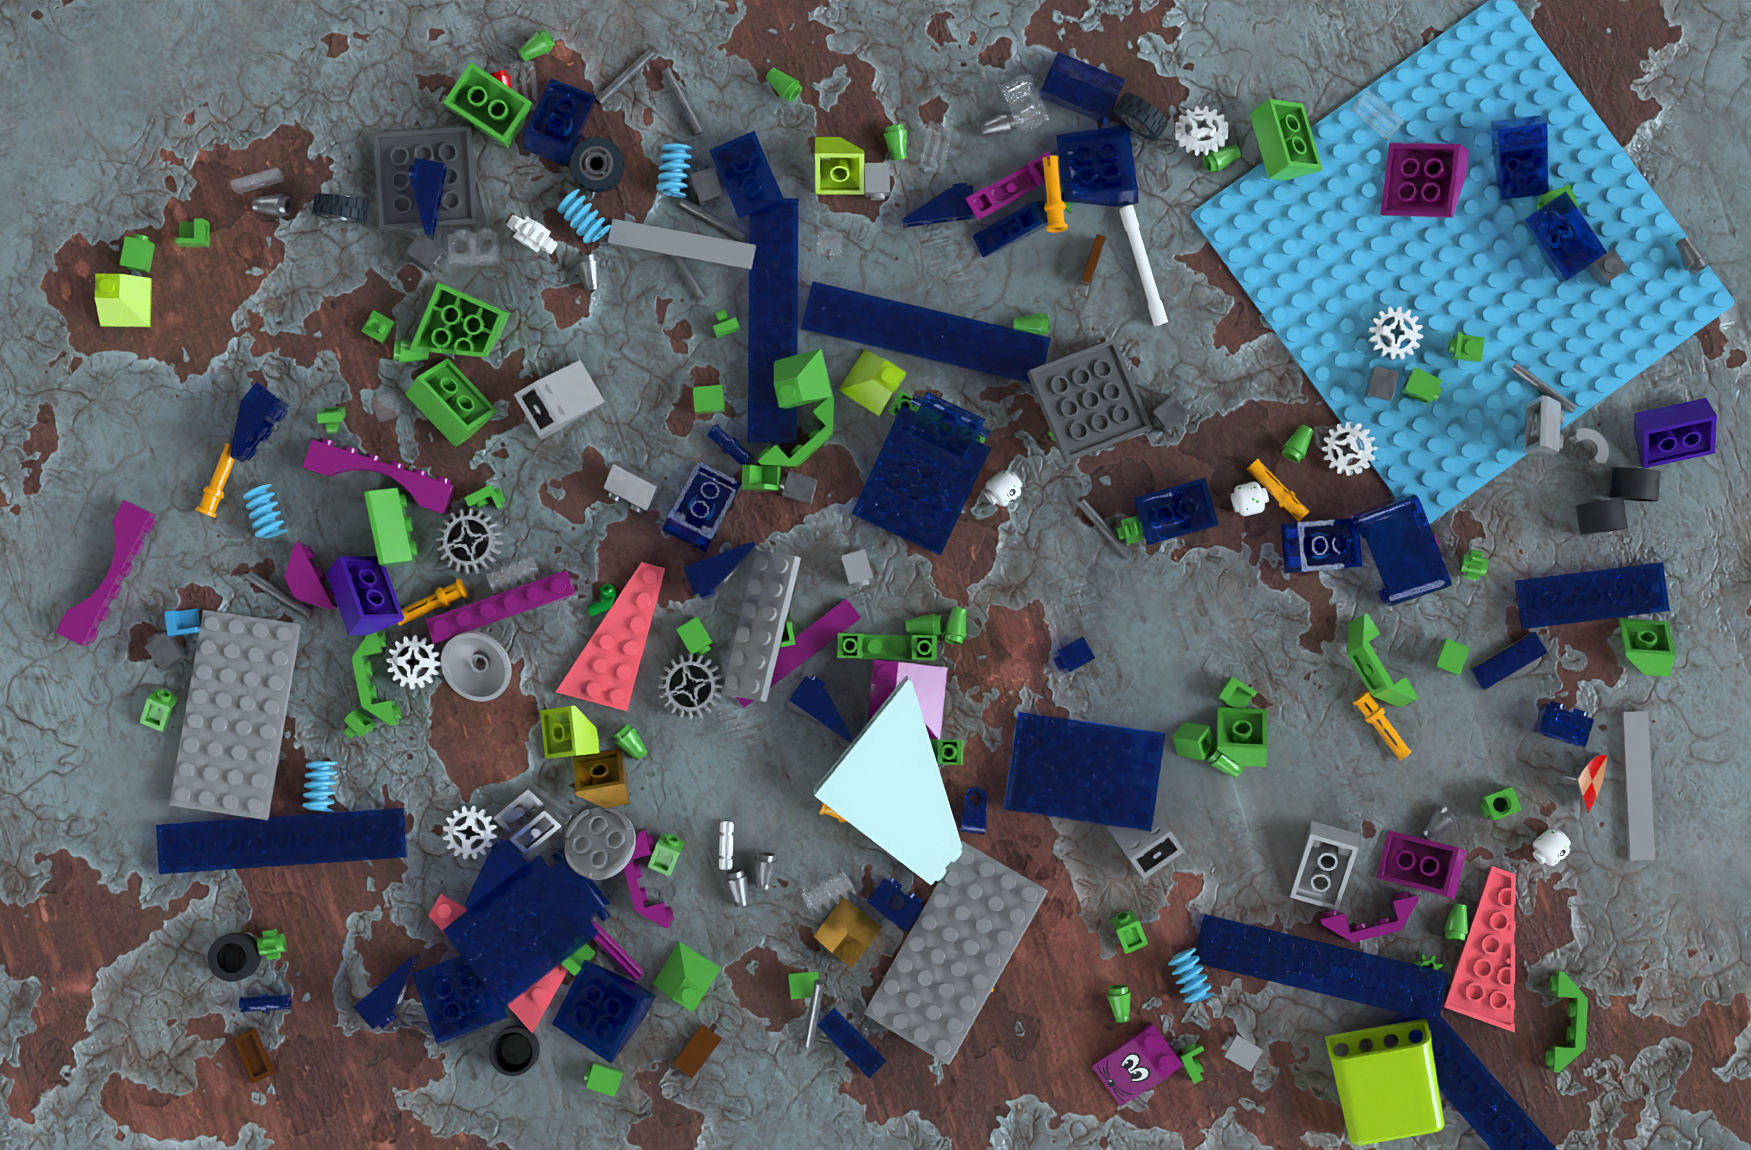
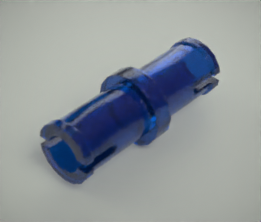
(730, 445)
(265, 1003)

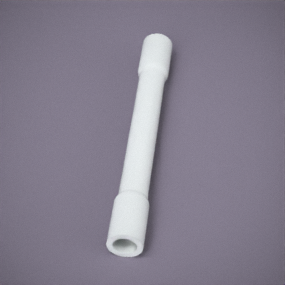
(1132, 228)

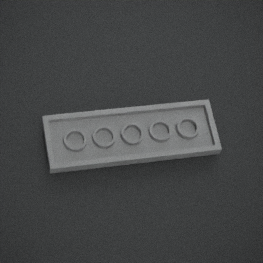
(761, 625)

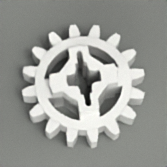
(1201, 130)
(532, 234)
(1406, 334)
(1345, 457)
(414, 650)
(471, 820)

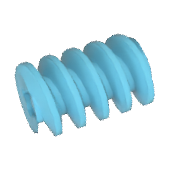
(673, 169)
(582, 218)
(263, 512)
(319, 785)
(1189, 977)

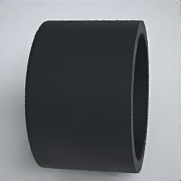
(1635, 484)
(1601, 516)
(250, 947)
(497, 1058)

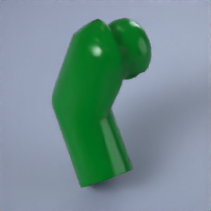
(605, 600)

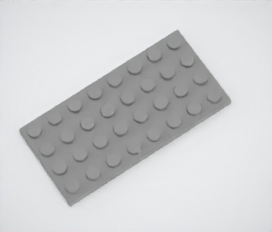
(235, 715)
(955, 953)

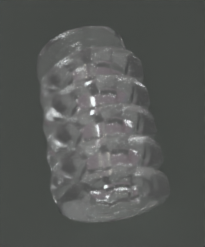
(513, 573)
(828, 891)

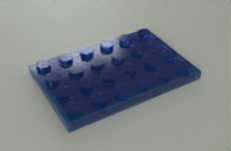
(1084, 771)

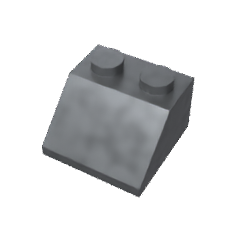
(632, 486)

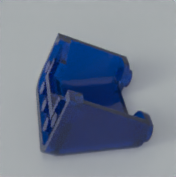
(1402, 549)

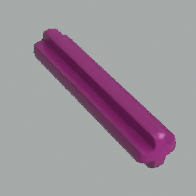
(617, 954)

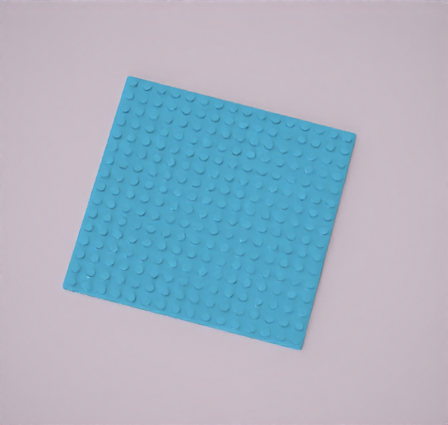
(1329, 262)

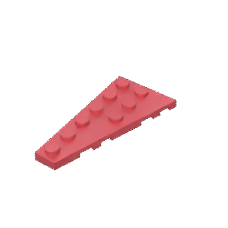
(612, 657)
(1486, 965)
(531, 1004)

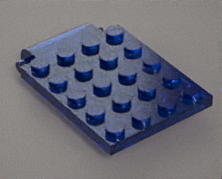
(925, 472)
(528, 926)

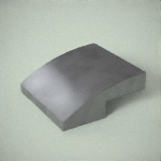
(527, 819)

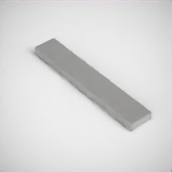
(682, 244)
(1638, 785)

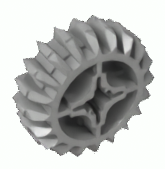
(465, 530)
(669, 693)

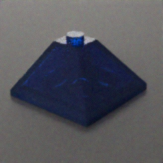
(1098, 167)
(455, 1000)
(603, 1010)

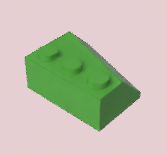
(459, 324)

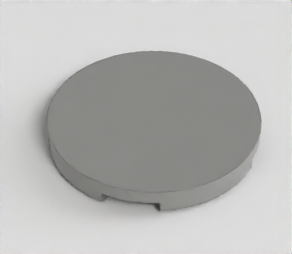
(599, 843)

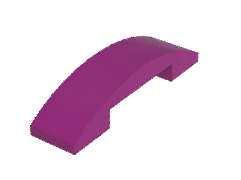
(1008, 189)

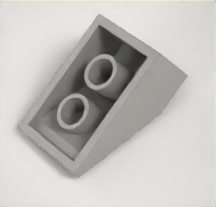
(1543, 426)
(1325, 865)

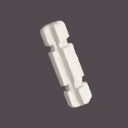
(726, 845)

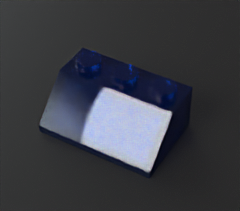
(1082, 88)

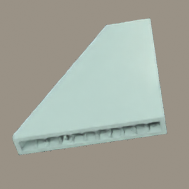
(894, 788)

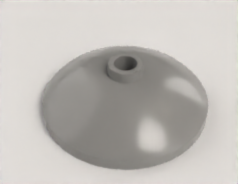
(467, 671)

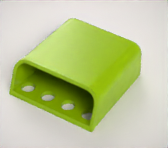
(1387, 1089)

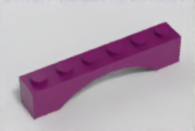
(331, 461)
(130, 528)
(501, 606)

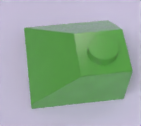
(801, 379)
(1648, 645)
(1243, 735)
(686, 976)

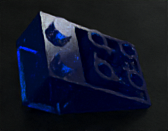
(1520, 156)
(256, 417)

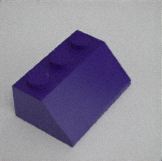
(1675, 432)
(364, 594)

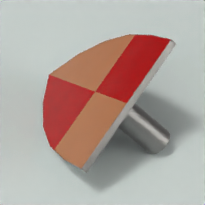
(1588, 779)

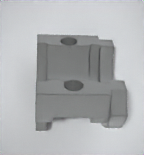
(1597, 443)

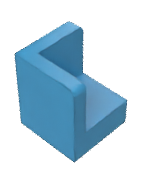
(182, 622)

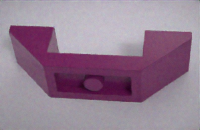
(1401, 910)
(658, 912)

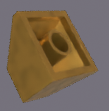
(602, 778)
(847, 932)

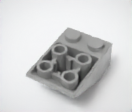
(559, 399)
(1148, 849)

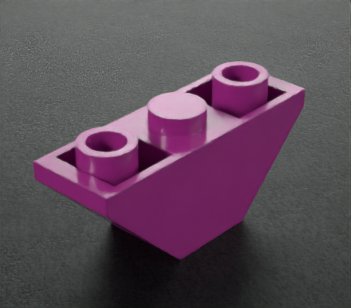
(306, 579)

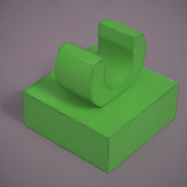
(725, 325)
(378, 327)
(331, 417)
(358, 723)

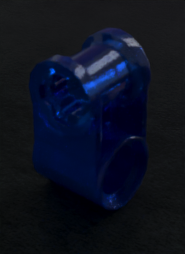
(974, 816)

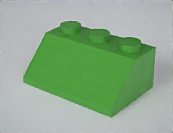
(488, 105)
(1285, 139)
(450, 402)
(391, 527)

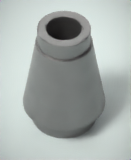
(999, 124)
(274, 205)
(1691, 256)
(589, 271)
(1440, 822)
(764, 869)
(737, 887)

